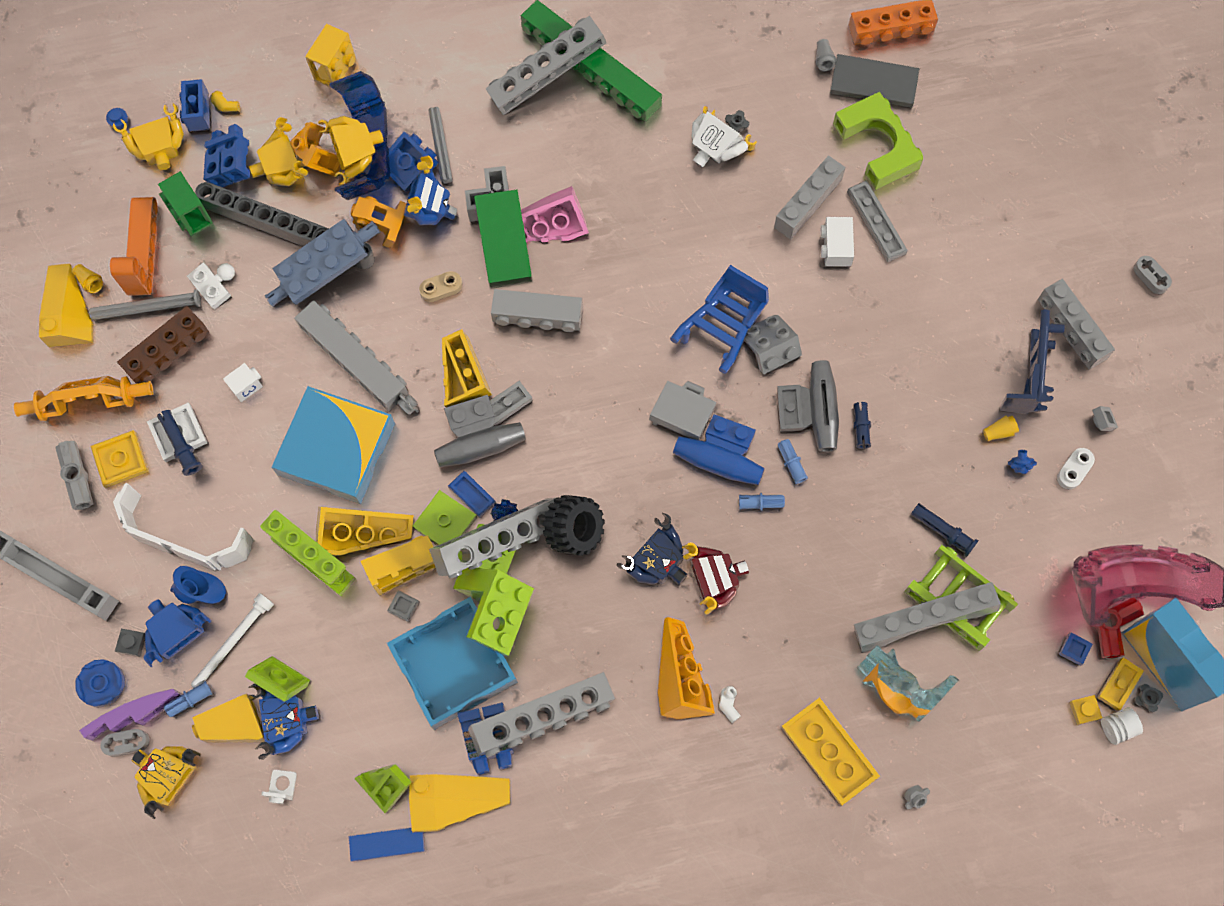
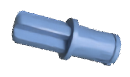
(792, 461)
(761, 501)
(188, 699)

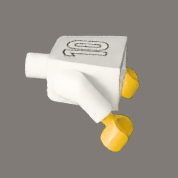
(717, 139)

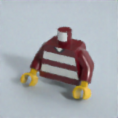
(715, 575)

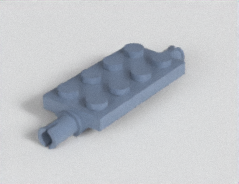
(320, 261)

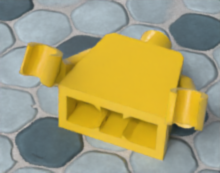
(155, 140)
(352, 144)
(278, 158)

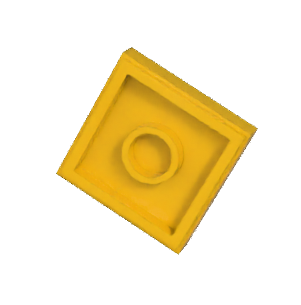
(119, 459)

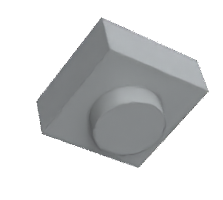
(1104, 419)

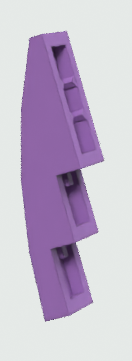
(138, 710)

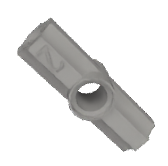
(78, 487)

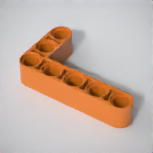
(136, 270)

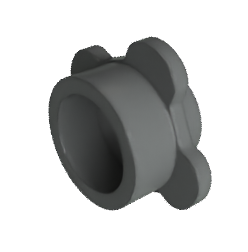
(737, 126)
(1156, 696)

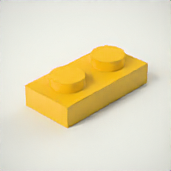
(1120, 684)

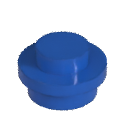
(115, 115)

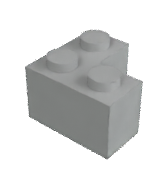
(495, 181)

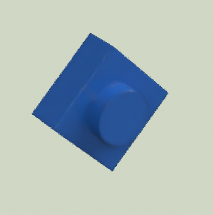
(1075, 649)

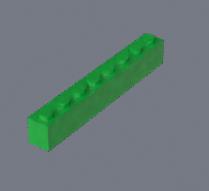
(598, 67)

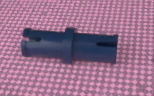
(862, 425)

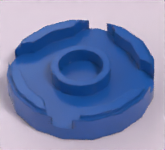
(100, 683)

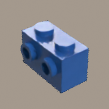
(194, 105)

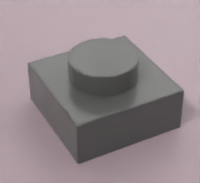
(130, 642)

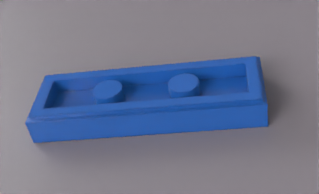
(385, 844)

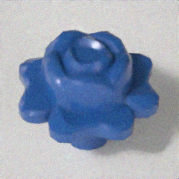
(1022, 462)

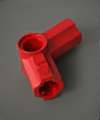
(1110, 637)

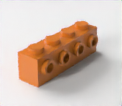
(893, 22)

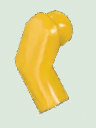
(222, 104)

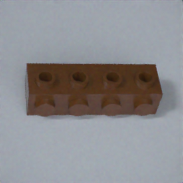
(163, 346)

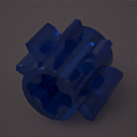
(503, 509)

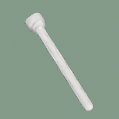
(260, 606)

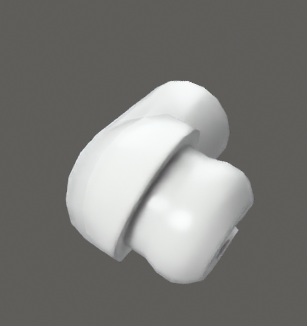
(726, 703)

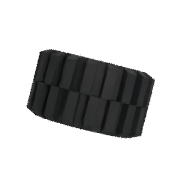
(586, 520)

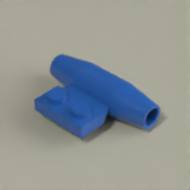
(722, 451)

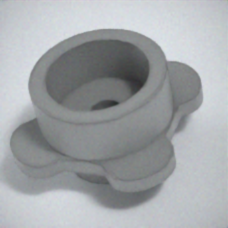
(408, 403)
(916, 797)

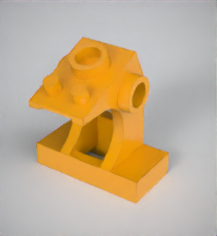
(307, 147)
(389, 226)

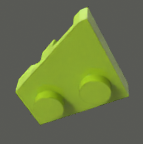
(384, 785)

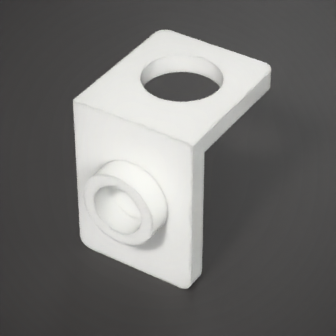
(276, 795)

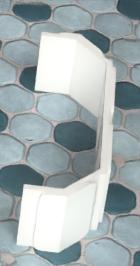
(126, 502)

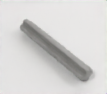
(440, 145)

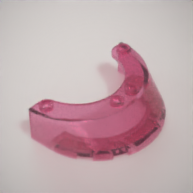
(1134, 572)

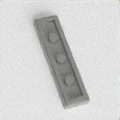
(877, 221)

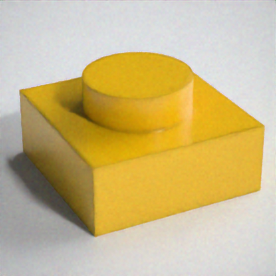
(1085, 709)

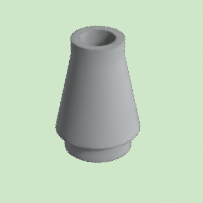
(825, 57)

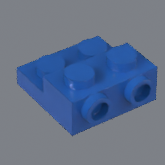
(404, 157)

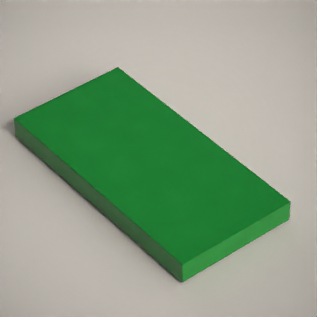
(503, 236)

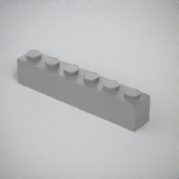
(351, 355)

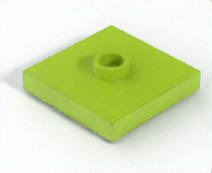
(444, 519)
(277, 678)

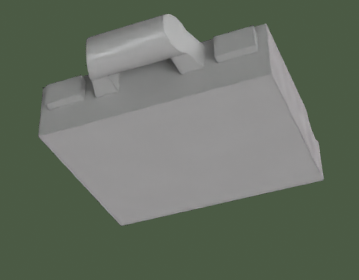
(683, 409)

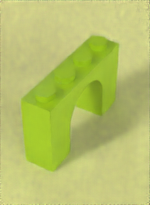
(876, 114)

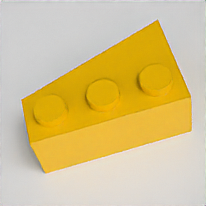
(462, 370)
(399, 564)

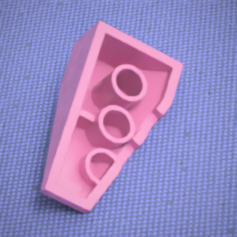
(554, 218)

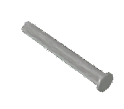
(145, 305)

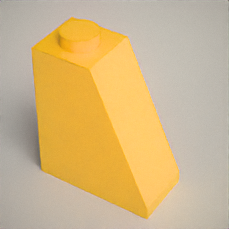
(230, 722)

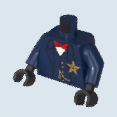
(657, 557)

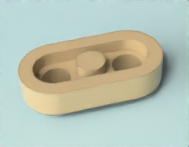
(441, 287)

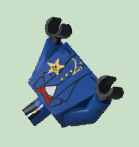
(282, 721)

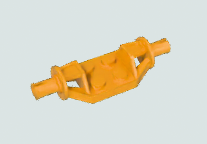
(89, 388)

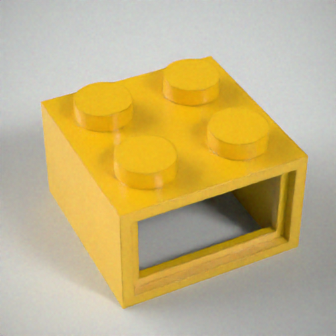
(333, 53)

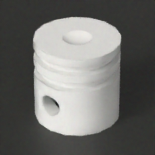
(1122, 725)

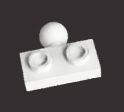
(210, 284)

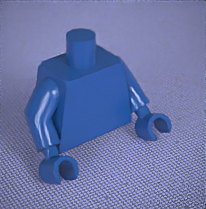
(171, 629)

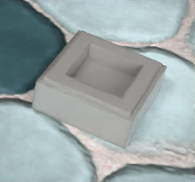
(403, 606)

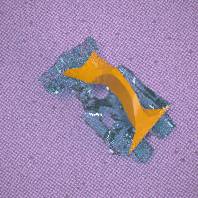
(892, 681)

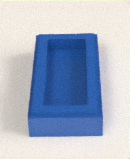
(471, 494)

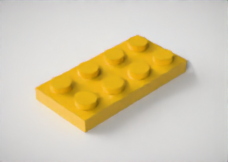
(830, 751)

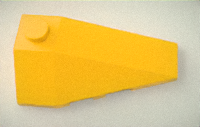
(63, 310)
(449, 799)

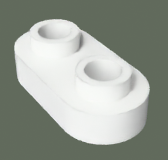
(1076, 467)

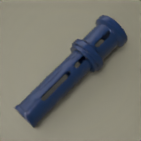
(183, 451)
(953, 535)

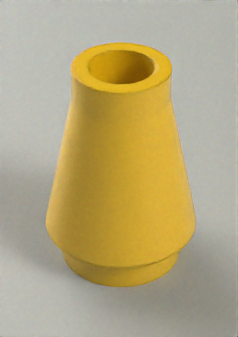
(88, 279)
(1001, 428)

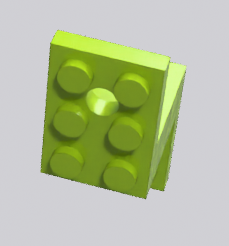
(498, 597)

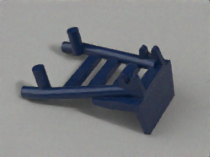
(1035, 388)

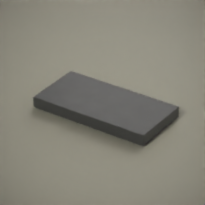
(866, 77)

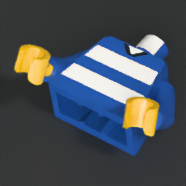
(427, 197)

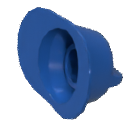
(195, 586)

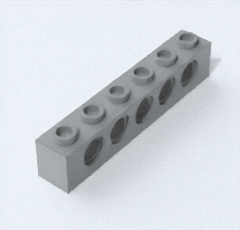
(557, 64)
(446, 554)
(595, 686)

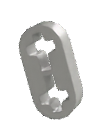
(1152, 274)
(124, 737)

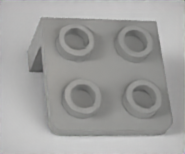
(773, 343)

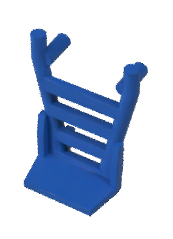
(743, 286)

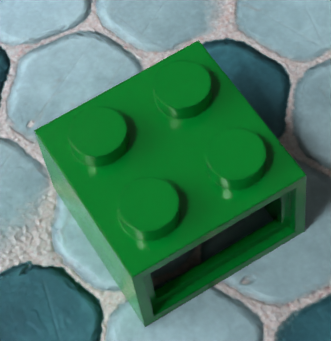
(184, 204)

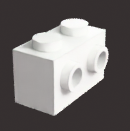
(838, 241)

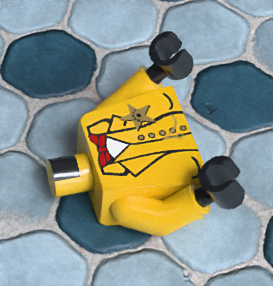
(162, 775)

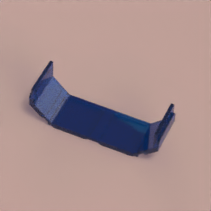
(367, 107)

